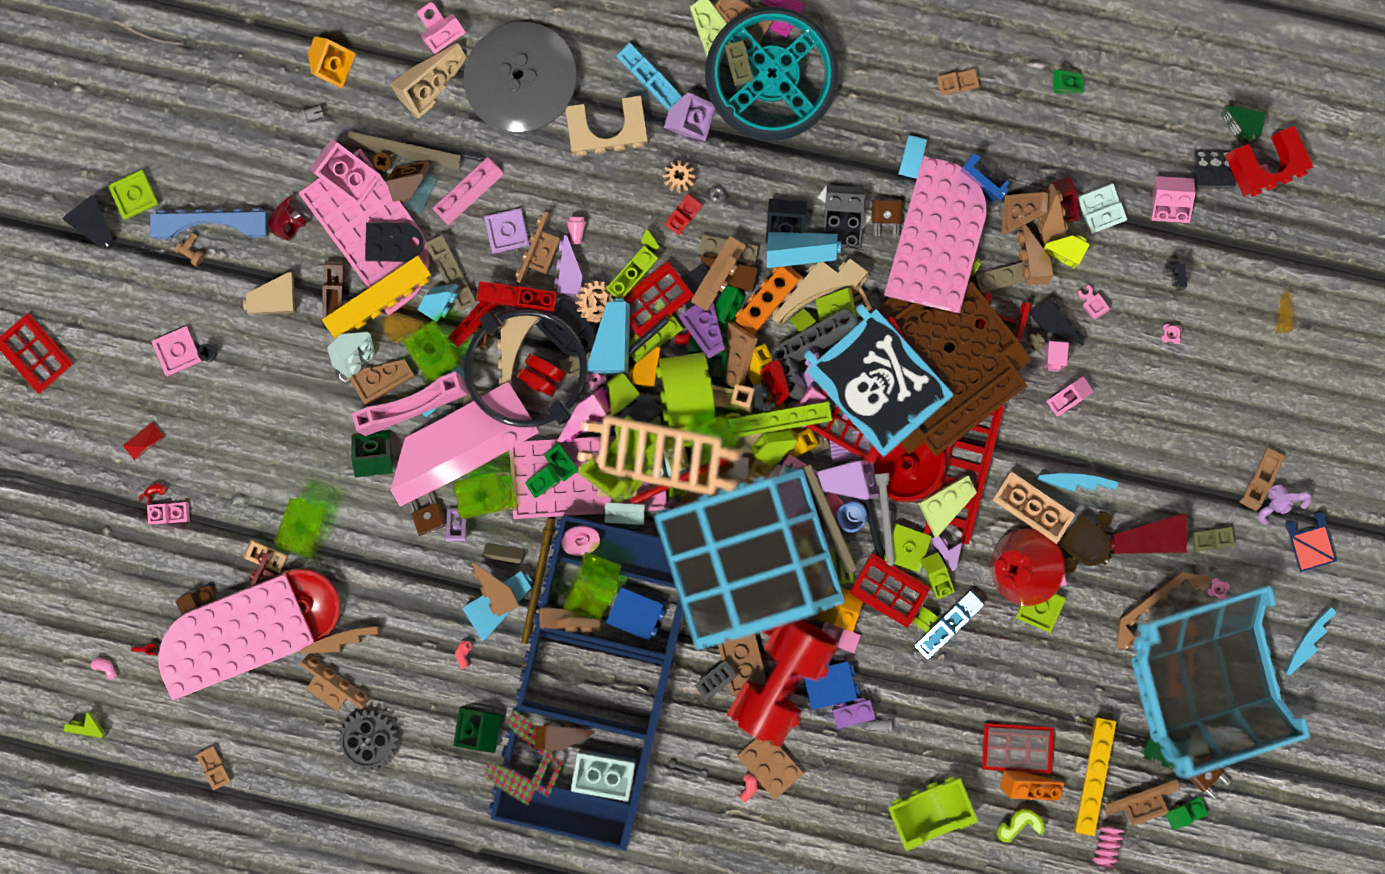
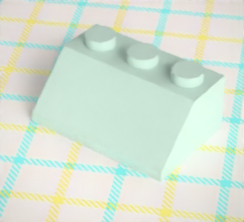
(603, 775)

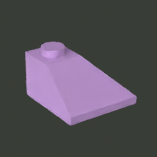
(690, 117)

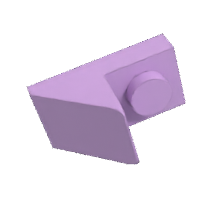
(455, 526)
(949, 556)

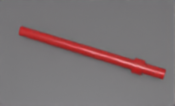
(684, 477)

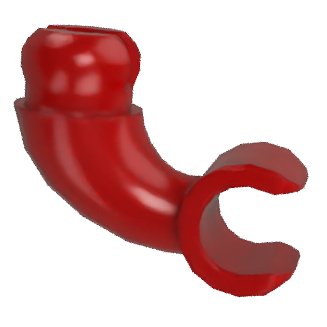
(682, 339)
(154, 488)

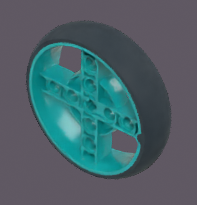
(808, 114)

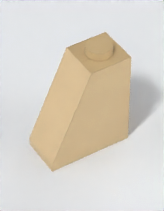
(272, 297)

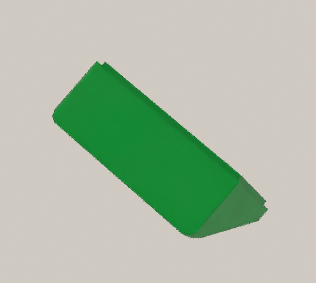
(728, 305)

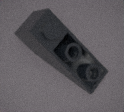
(1052, 321)

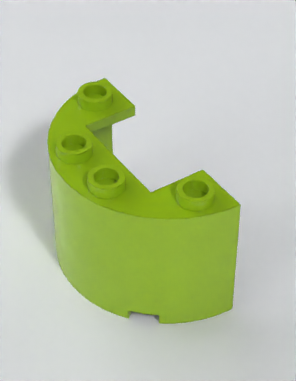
(686, 390)
(618, 486)
(932, 812)

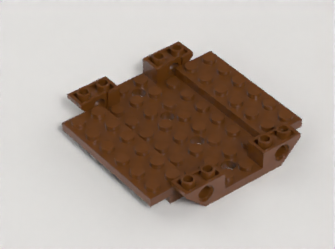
(977, 372)

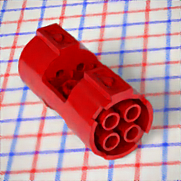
(766, 709)

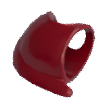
(283, 215)

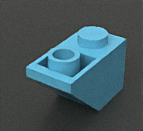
(437, 300)

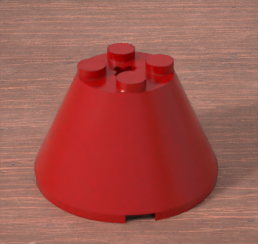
(1027, 567)

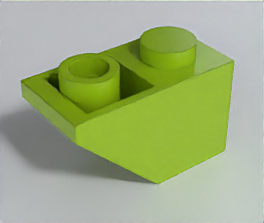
(773, 446)
(937, 575)

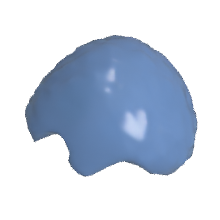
(851, 516)

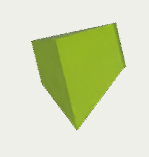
(621, 393)

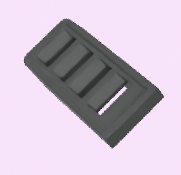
(705, 686)

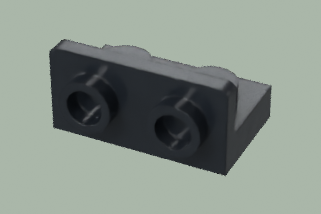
(1178, 278)
(761, 400)

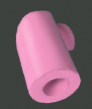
(104, 665)

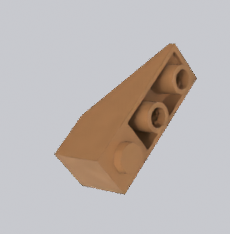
(1051, 224)
(1036, 262)
(500, 595)

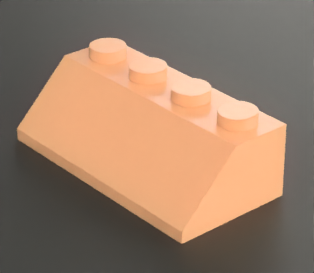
(1033, 507)

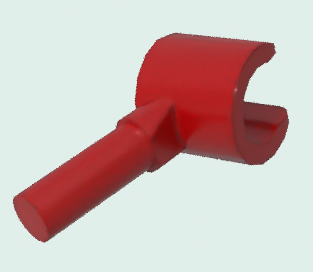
(148, 649)

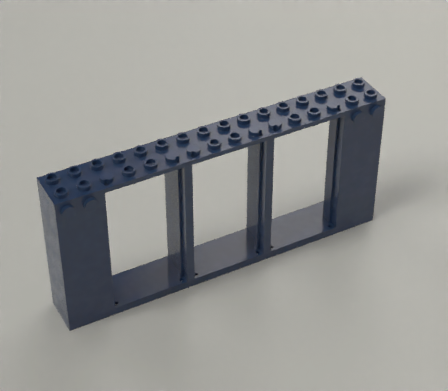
(570, 812)

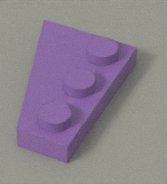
(704, 329)

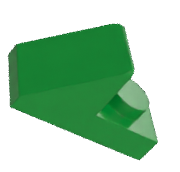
(1067, 82)
(561, 462)
(543, 481)
(1186, 813)

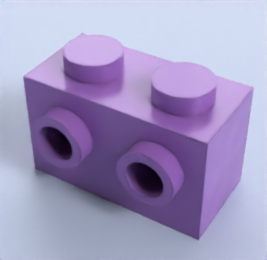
(853, 713)

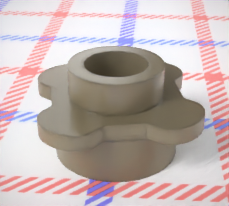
(1035, 342)

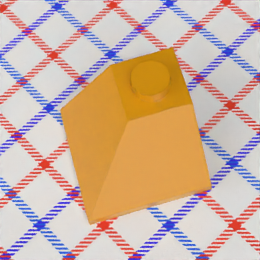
(330, 61)
(644, 371)
(844, 614)

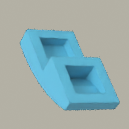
(912, 156)

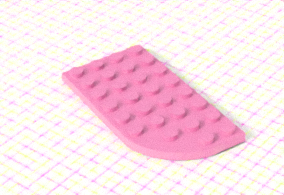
(347, 226)
(938, 238)
(569, 497)
(232, 636)

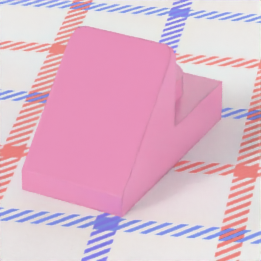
(846, 639)

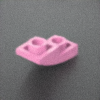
(168, 513)

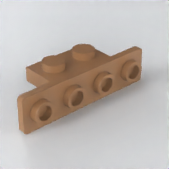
(541, 250)
(718, 273)
(568, 620)
(330, 686)
(1144, 805)

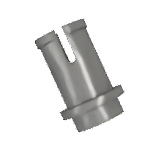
(308, 114)
(880, 726)

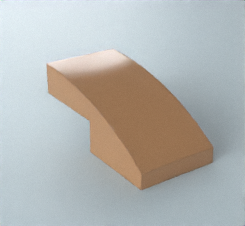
(958, 82)
(213, 767)

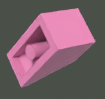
(1070, 396)

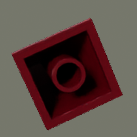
(1159, 537)

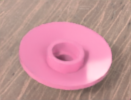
(580, 540)

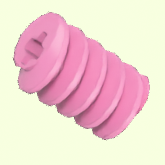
(1108, 846)

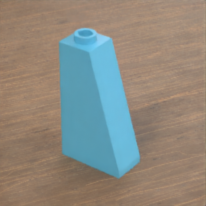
(801, 248)
(611, 344)
(480, 613)

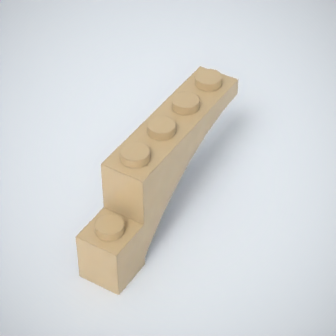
(818, 283)
(511, 339)

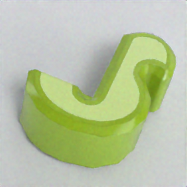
(1017, 823)

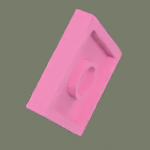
(176, 351)

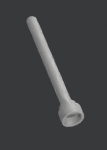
(882, 481)

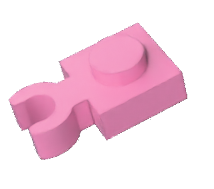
(1094, 305)

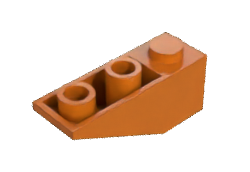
(1030, 786)

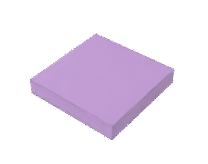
(506, 231)

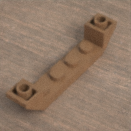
(1124, 636)

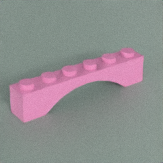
(437, 394)

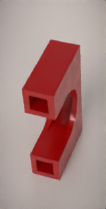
(1252, 178)

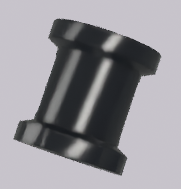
(212, 356)

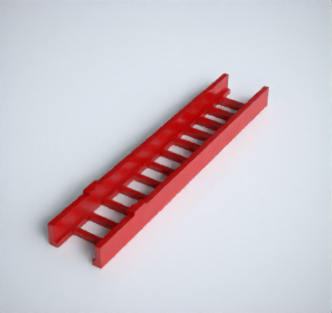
(981, 469)

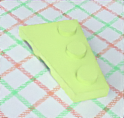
(707, 22)
(946, 504)

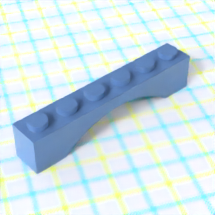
(167, 226)

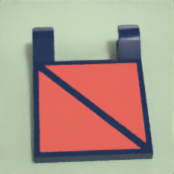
(1312, 546)

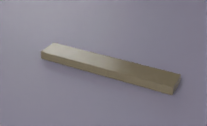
(403, 150)
(828, 519)

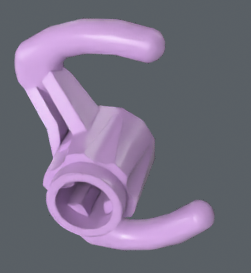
(1282, 502)

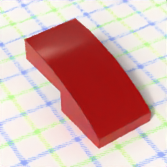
(683, 214)

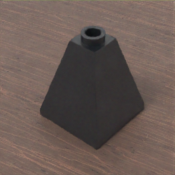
(91, 221)

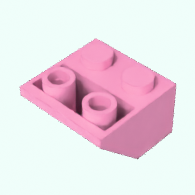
(1173, 199)

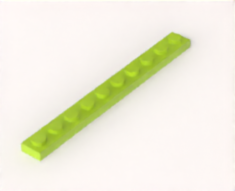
(773, 421)

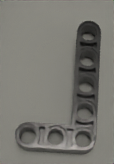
(811, 340)

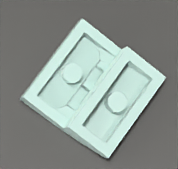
(1101, 208)
(624, 516)

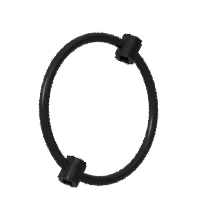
(493, 324)

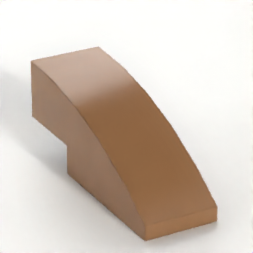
(1262, 479)

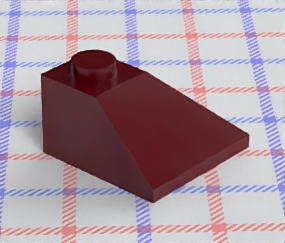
(1069, 198)

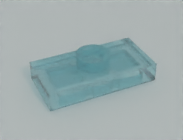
(421, 195)

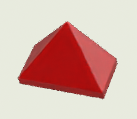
(143, 441)

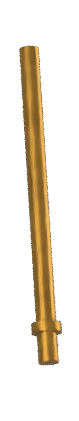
(537, 580)

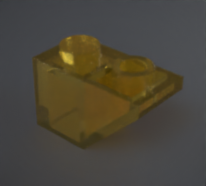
(398, 326)

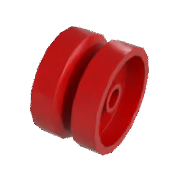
(541, 374)

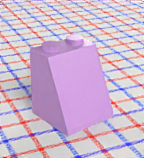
(850, 480)

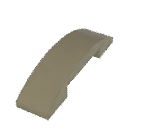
(450, 272)

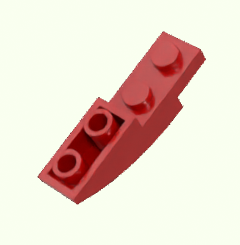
(516, 296)

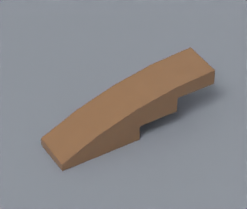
(334, 642)

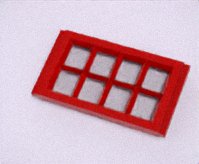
(845, 433)

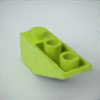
(633, 273)

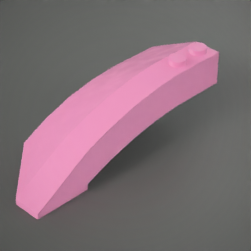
(458, 444)

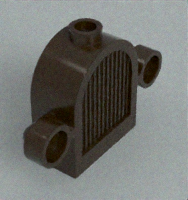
(1086, 542)

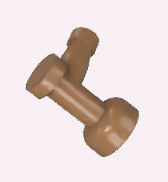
(196, 257)

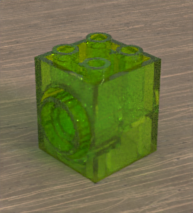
(434, 364)
(715, 427)
(485, 495)
(297, 516)
(592, 586)

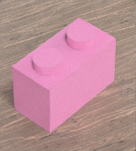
(1055, 356)

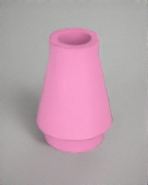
(576, 229)

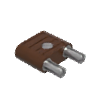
(886, 212)
(428, 518)
(1206, 779)

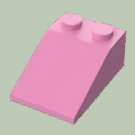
(345, 172)

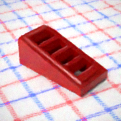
(775, 380)

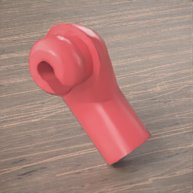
(461, 653)
(751, 787)

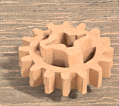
(593, 301)

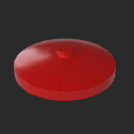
(912, 474)
(317, 600)

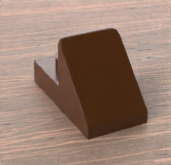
(196, 599)

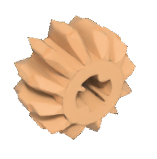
(681, 170)

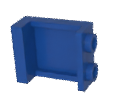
(986, 185)
(635, 614)
(834, 688)

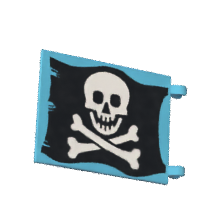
(879, 382)

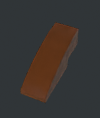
(333, 286)

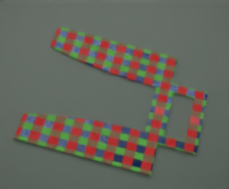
(515, 783)

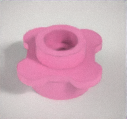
(1176, 333)
(595, 384)
(1224, 586)

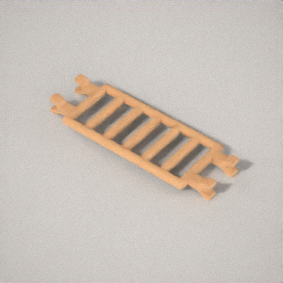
(717, 450)

